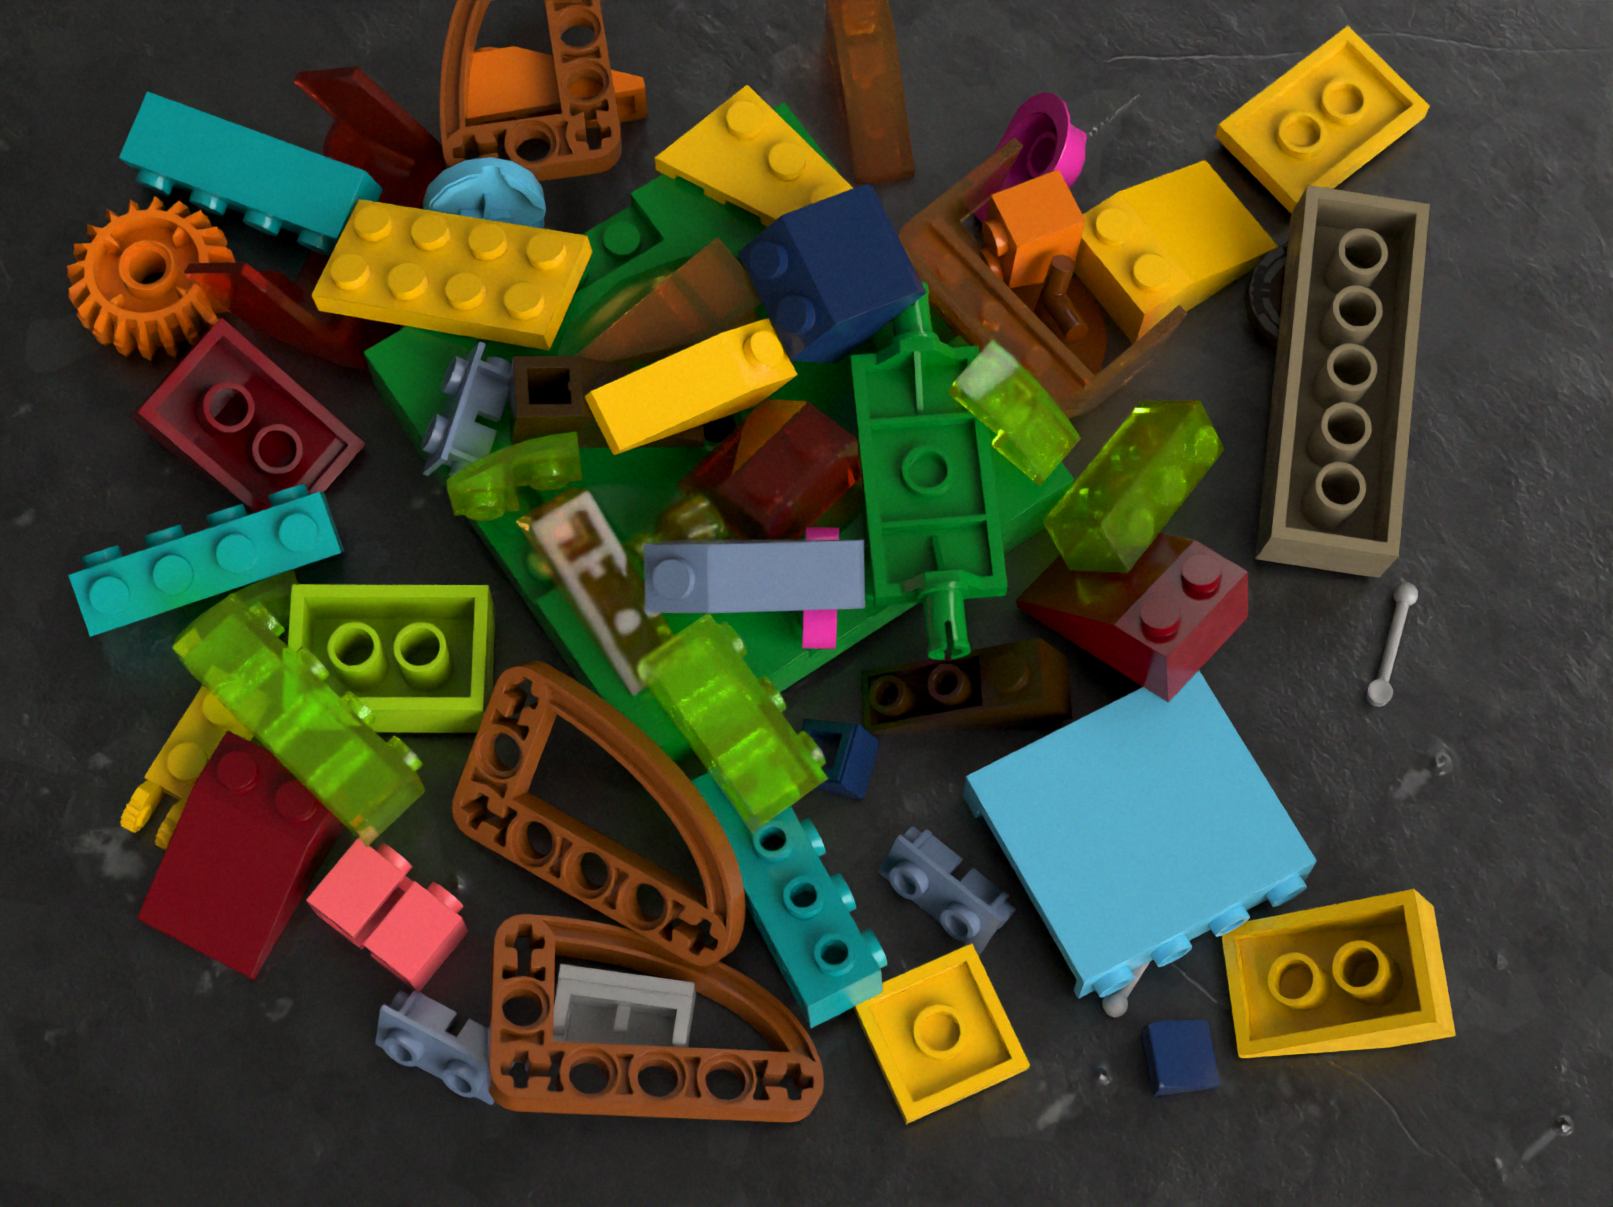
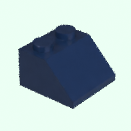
(831, 275)

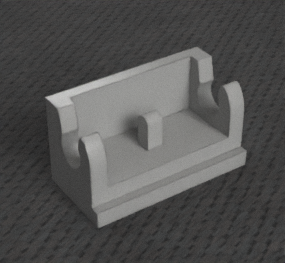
(622, 1008)

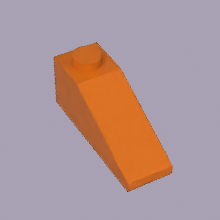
(523, 85)

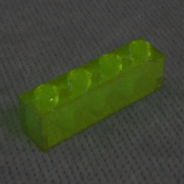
(300, 719)

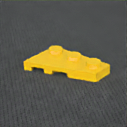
(751, 160)

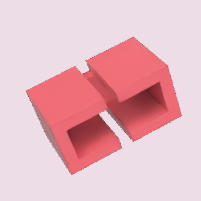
(389, 914)

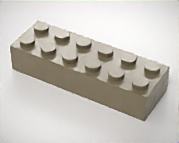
(1343, 382)

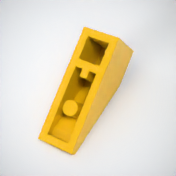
(692, 387)

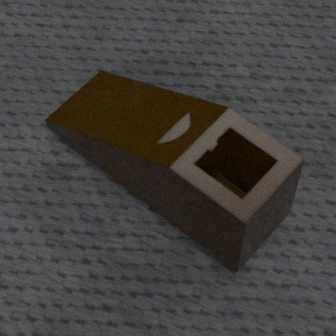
(550, 400)
(983, 691)

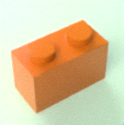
(1030, 227)

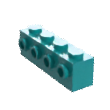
(245, 172)
(205, 563)
(801, 910)

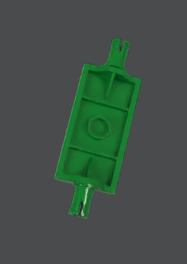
(926, 480)

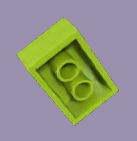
(403, 650)

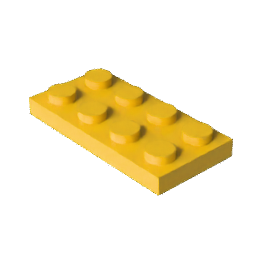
(453, 274)

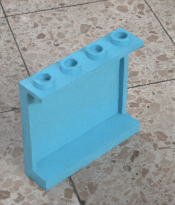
(1140, 832)

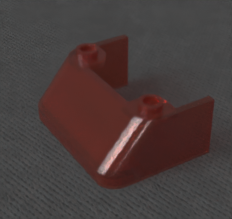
(366, 134)

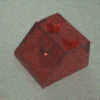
(777, 470)

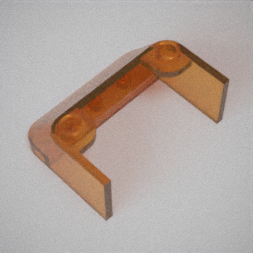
(986, 309)

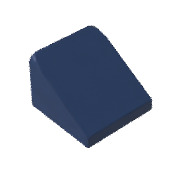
(847, 753)
(1179, 1056)

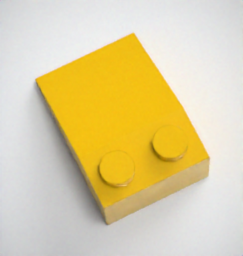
(1167, 246)
(1339, 978)

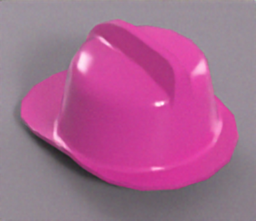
(1047, 142)

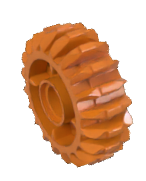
(125, 253)

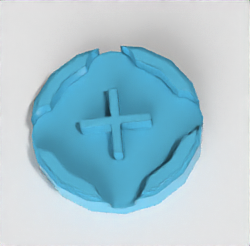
(488, 191)

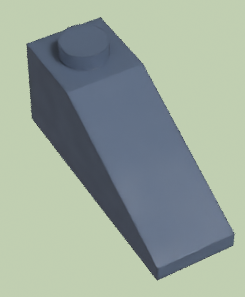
(753, 575)

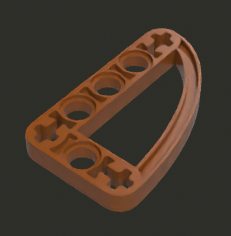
(562, 132)
(508, 793)
(622, 1063)

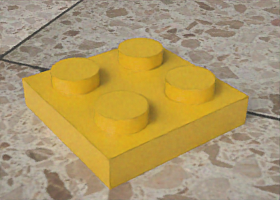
(940, 1034)

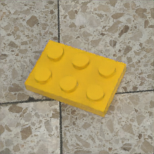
(1322, 119)

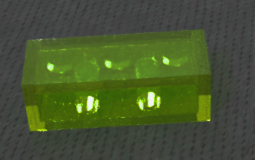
(1134, 486)
(733, 720)

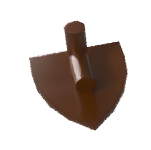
(1068, 311)

